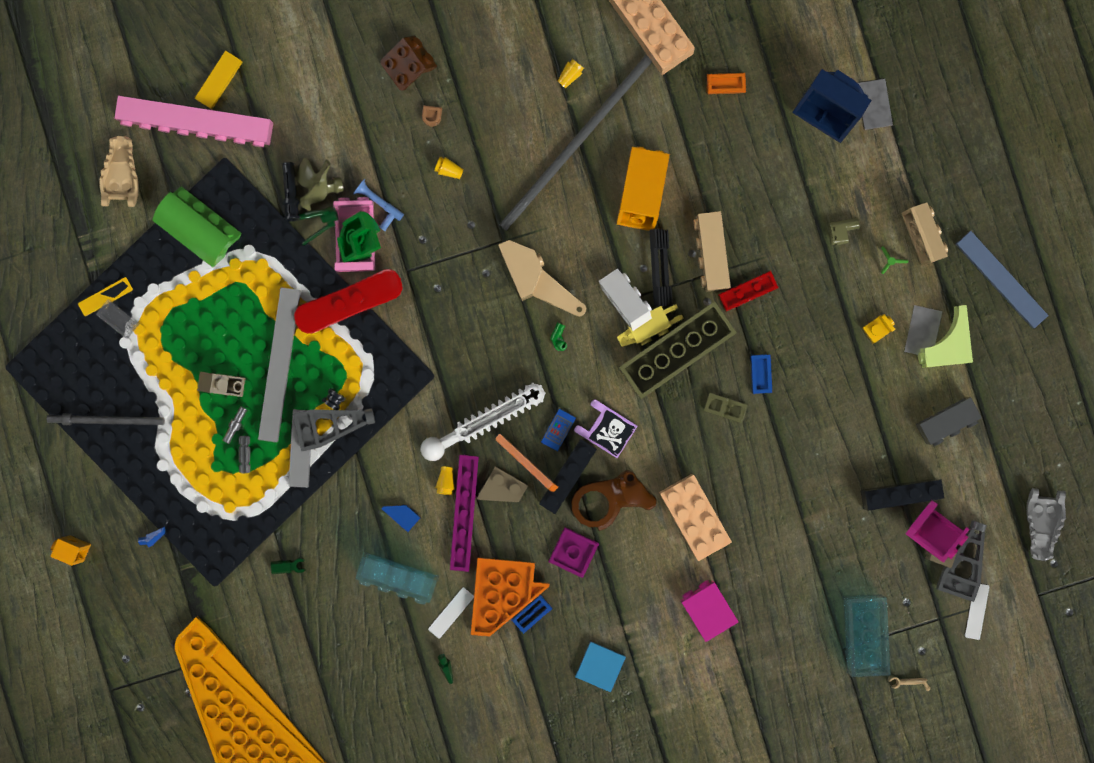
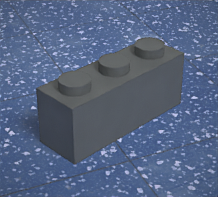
(949, 421)

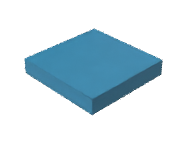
(600, 666)

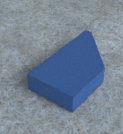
(402, 515)

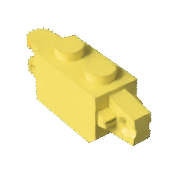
(657, 325)

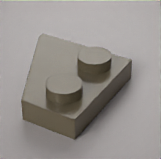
(502, 487)

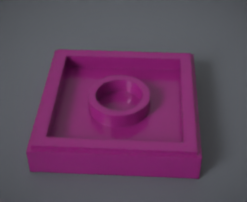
(573, 552)

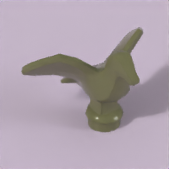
(316, 183)

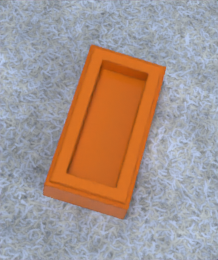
(726, 83)

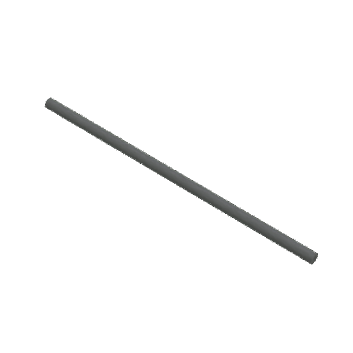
(575, 143)

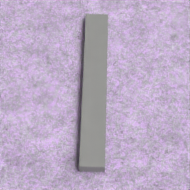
(279, 365)

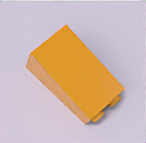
(643, 188)

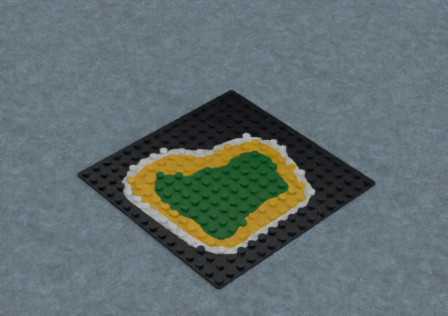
(222, 325)

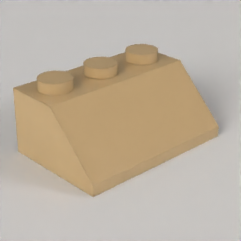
(925, 234)

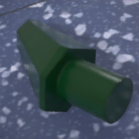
(445, 666)

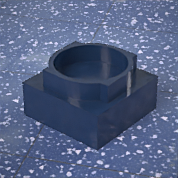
(833, 104)

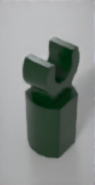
(286, 566)

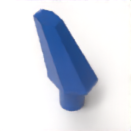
(151, 538)

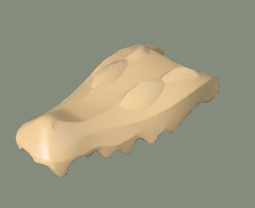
(119, 175)

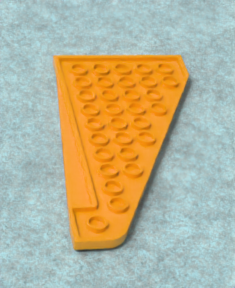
(233, 708)

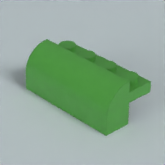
(195, 226)

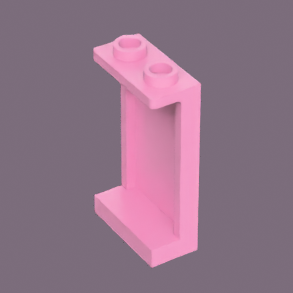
(346, 209)

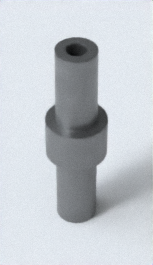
(234, 425)

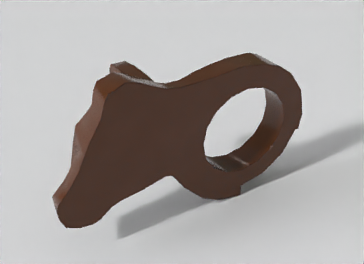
(620, 492)

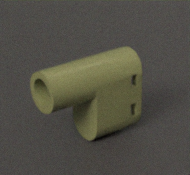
(839, 229)

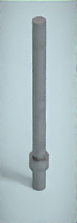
(68, 419)

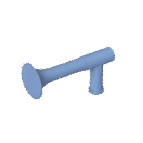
(393, 212)

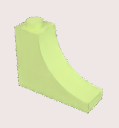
(953, 347)

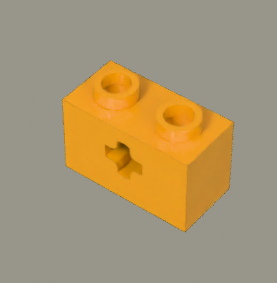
(70, 550)

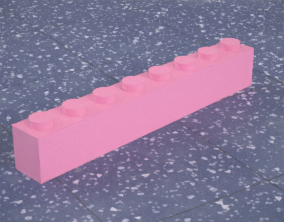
(193, 120)

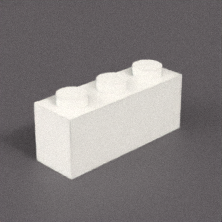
(626, 299)

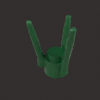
(327, 215)

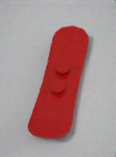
(348, 301)

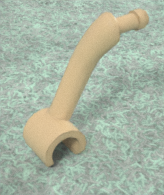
(913, 681)

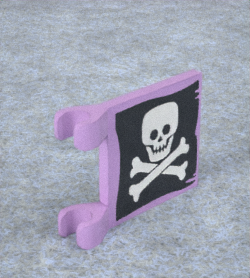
(609, 431)

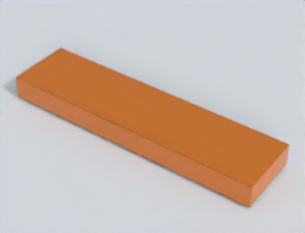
(526, 463)

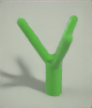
(890, 260)

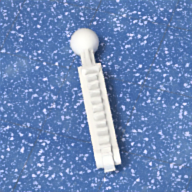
(434, 448)

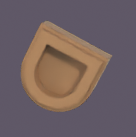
(431, 115)

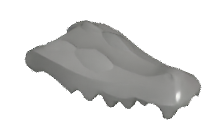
(1045, 521)

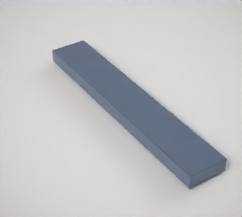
(1001, 280)

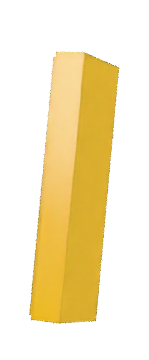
(218, 80)

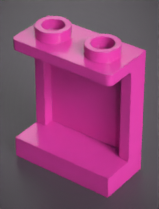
(937, 533)
(708, 610)

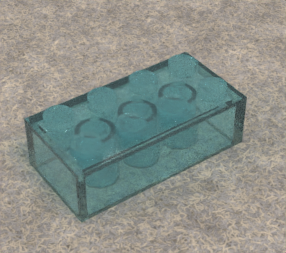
(397, 578)
(867, 635)

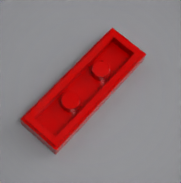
(748, 291)

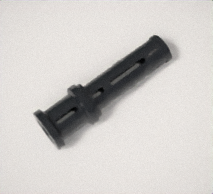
(290, 201)

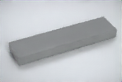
(299, 461)

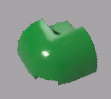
(358, 237)

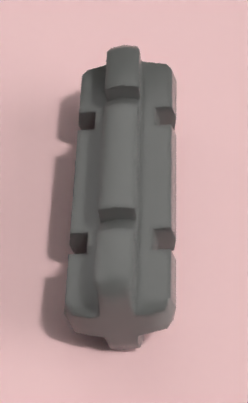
(244, 454)

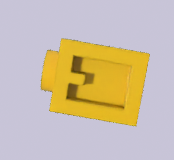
(879, 328)

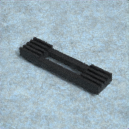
(660, 240)

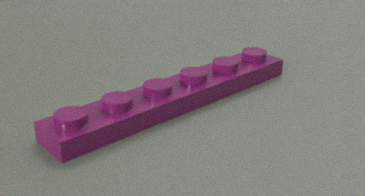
(464, 513)

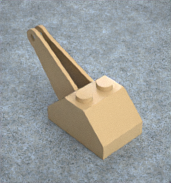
(534, 281)

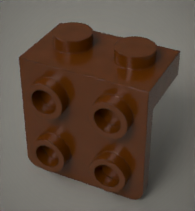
(407, 62)

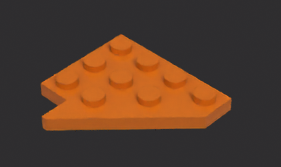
(502, 592)

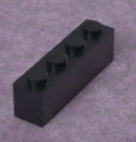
(568, 476)
(902, 494)

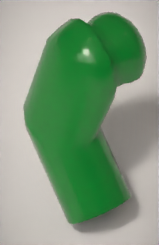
(557, 339)

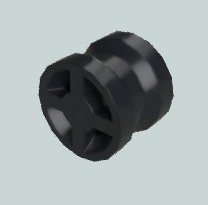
(333, 399)

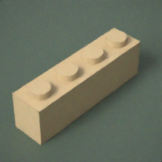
(713, 251)

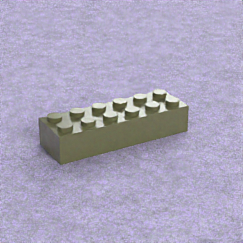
(677, 350)

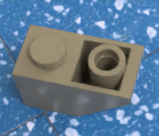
(221, 384)

